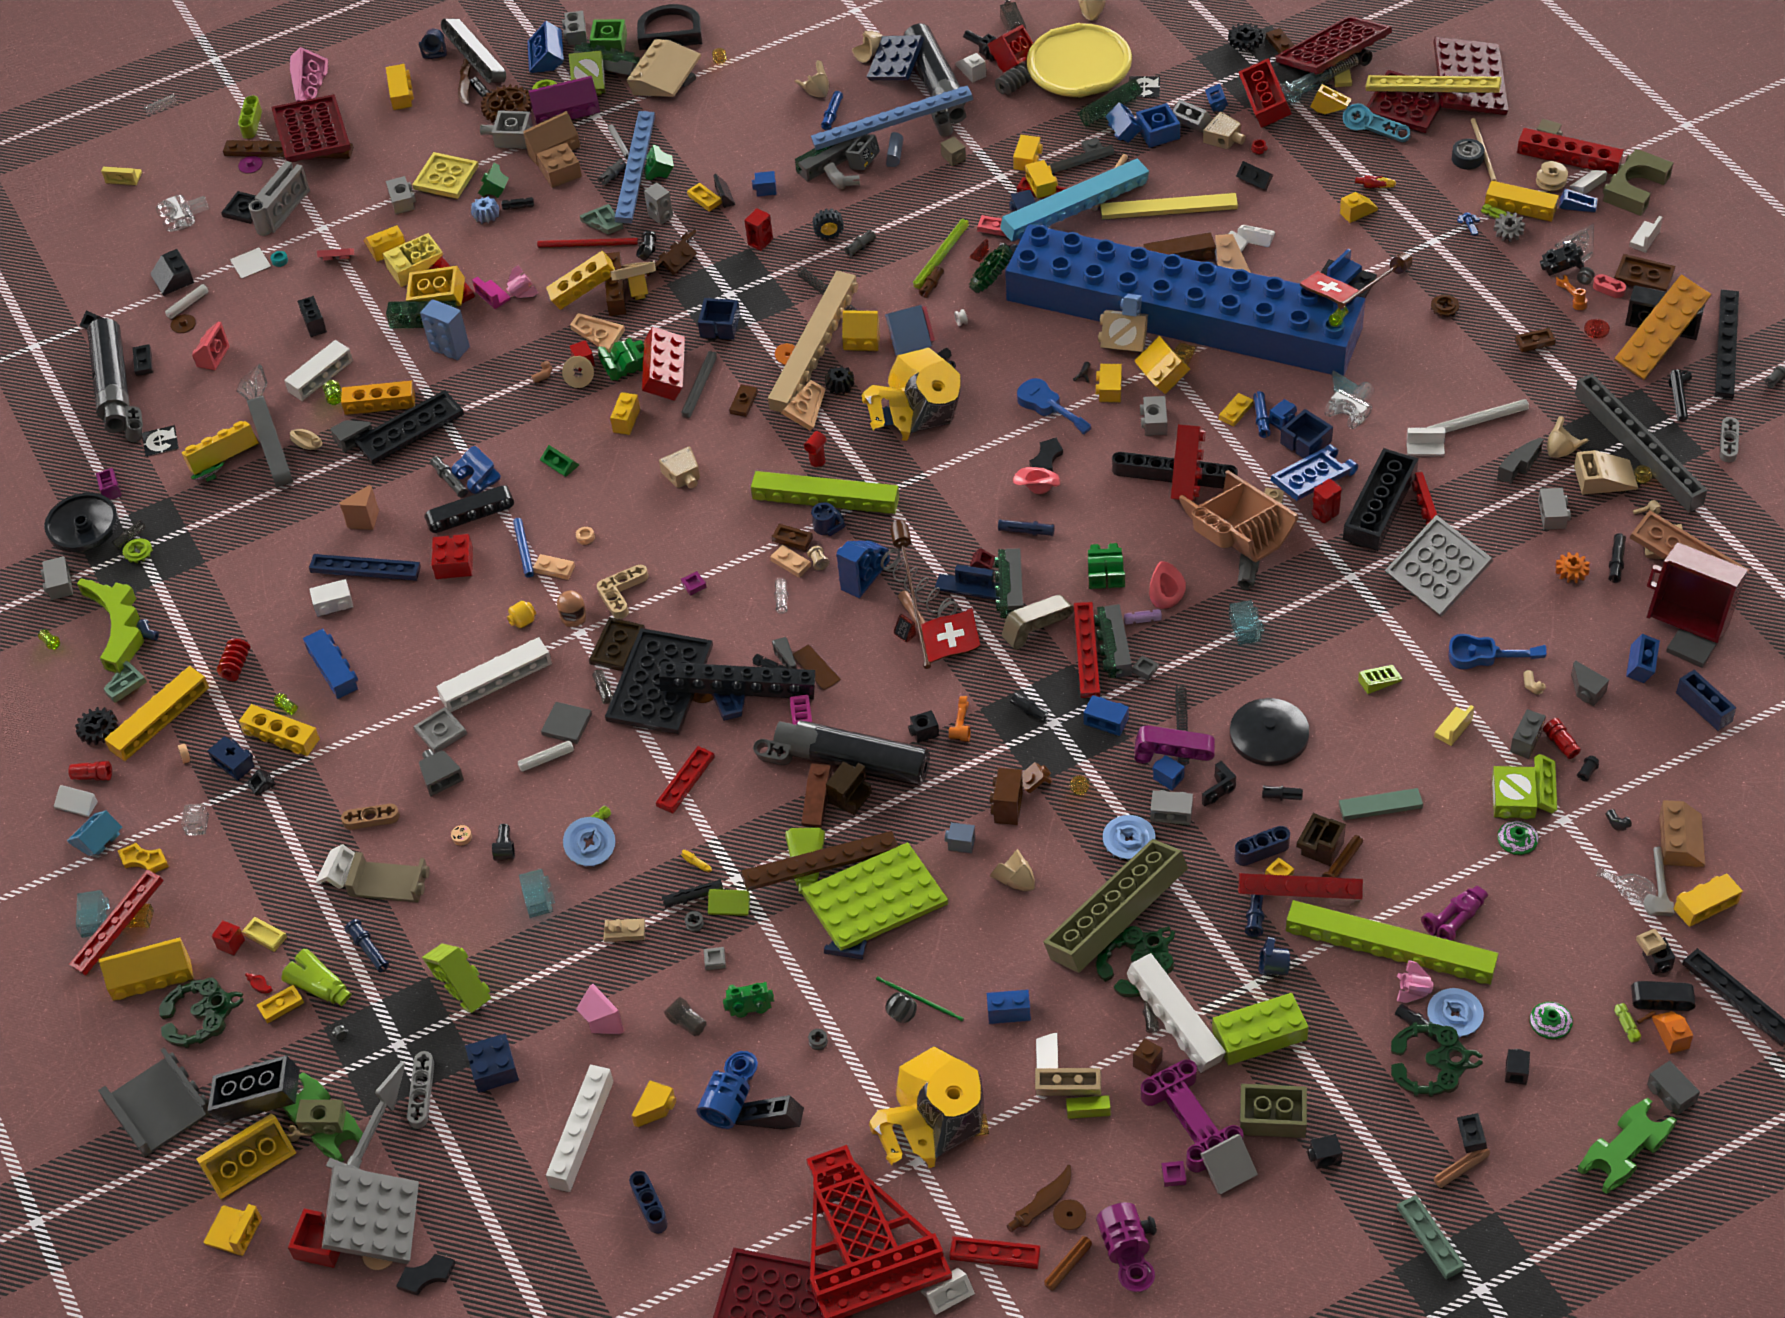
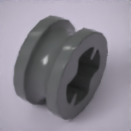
(1589, 275)
(698, 918)
(823, 1041)

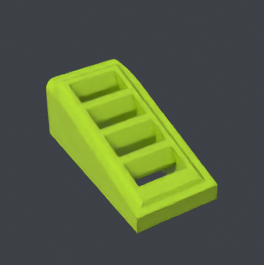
(1375, 685)

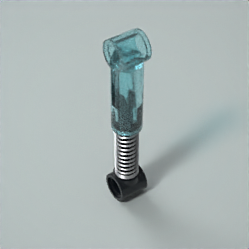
(1301, 86)

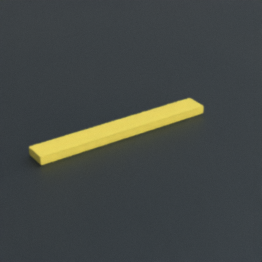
(1433, 84)
(1169, 206)

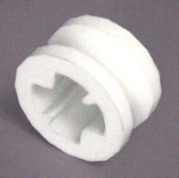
(961, 317)

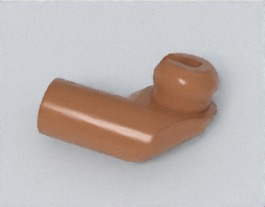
(544, 374)

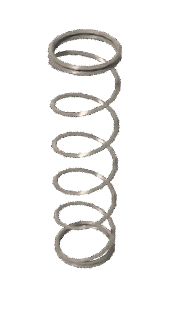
(895, 564)

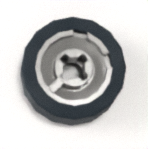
(1468, 154)

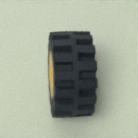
(828, 224)

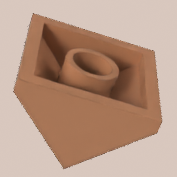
(360, 509)

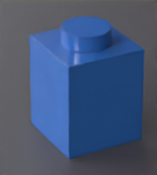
(764, 183)
(1168, 772)

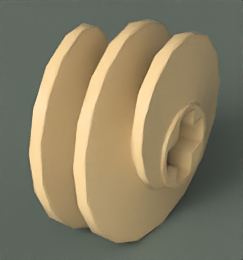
(1552, 176)
(587, 371)

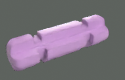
(1142, 616)

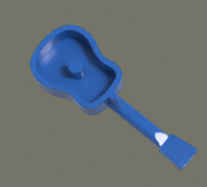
(1037, 396)
(1470, 651)

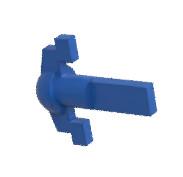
(1468, 218)

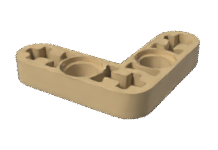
(633, 269)
(608, 590)

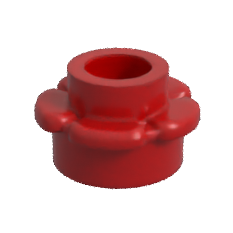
(1259, 146)

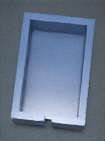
(445, 329)

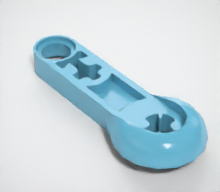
(1373, 122)

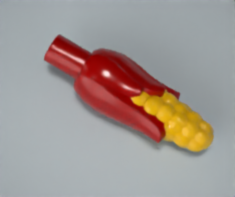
(1371, 181)

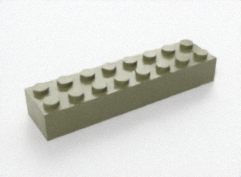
(1115, 905)

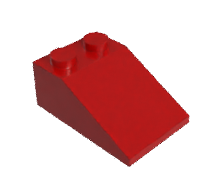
(1011, 48)

